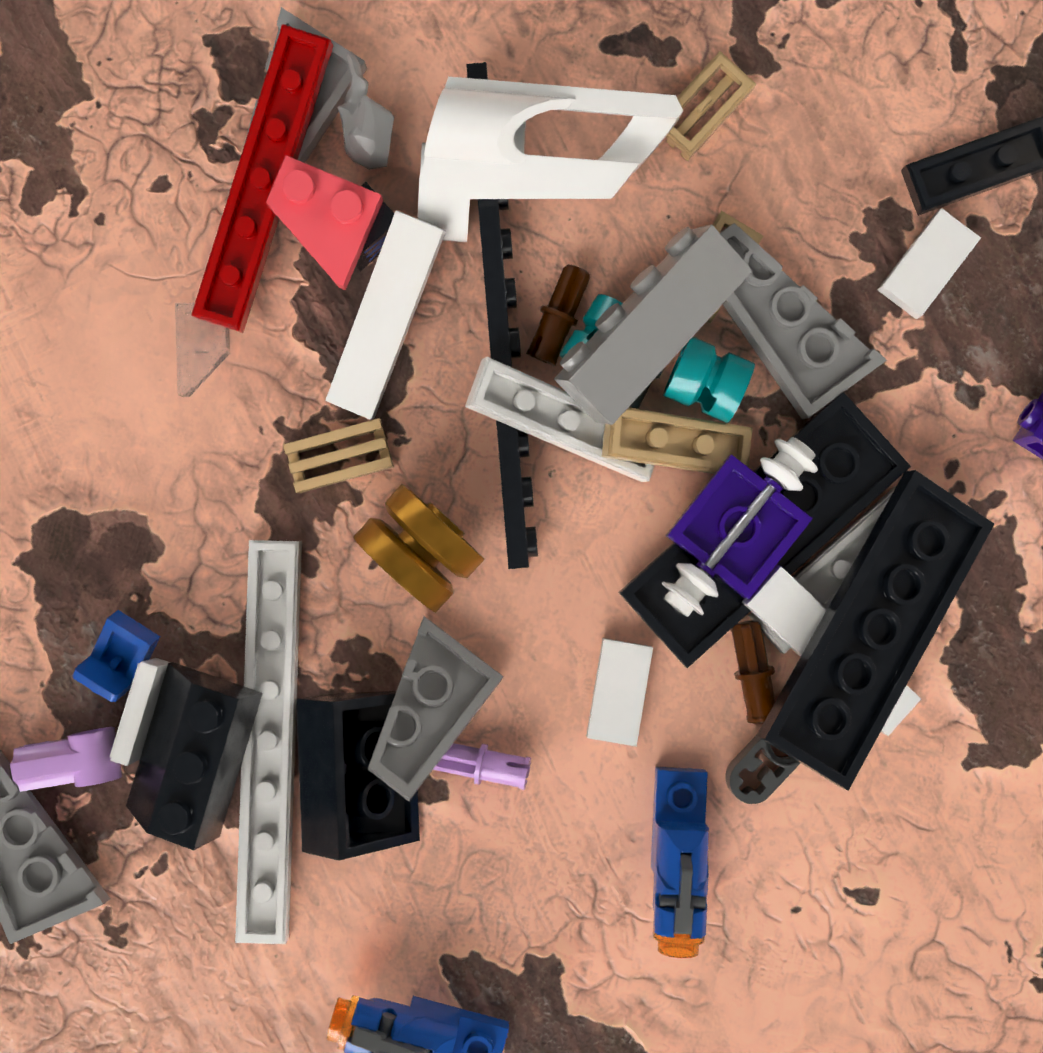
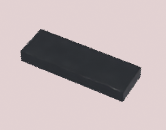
(975, 167)

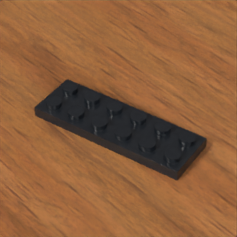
(852, 471)
(876, 629)

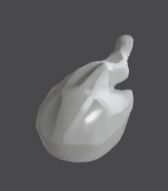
(364, 122)

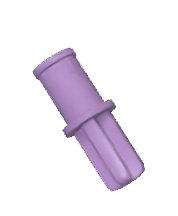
(486, 765)

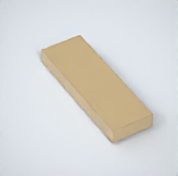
(675, 441)

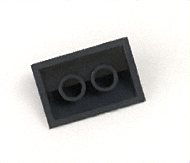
(192, 756)
(342, 802)

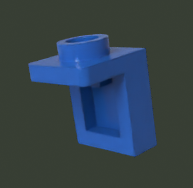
(116, 656)

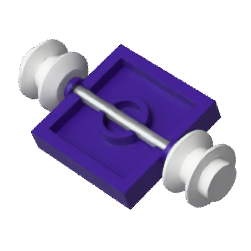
(739, 526)

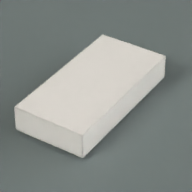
(929, 263)
(619, 692)
(138, 711)

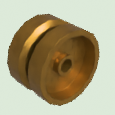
(416, 551)

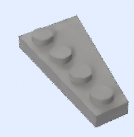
(793, 334)
(39, 869)

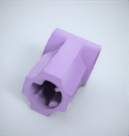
(77, 760)

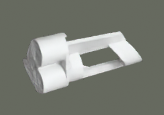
(480, 141)

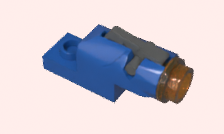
(680, 860)
(422, 1027)

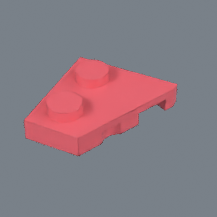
(325, 215)

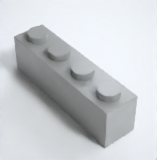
(652, 323)

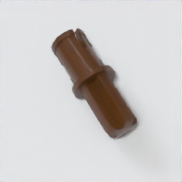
(559, 315)
(753, 670)

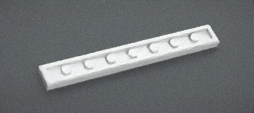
(270, 752)

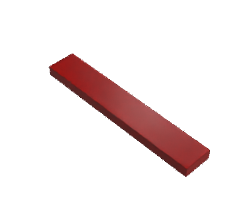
(247, 220)

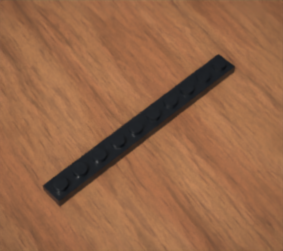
(504, 345)

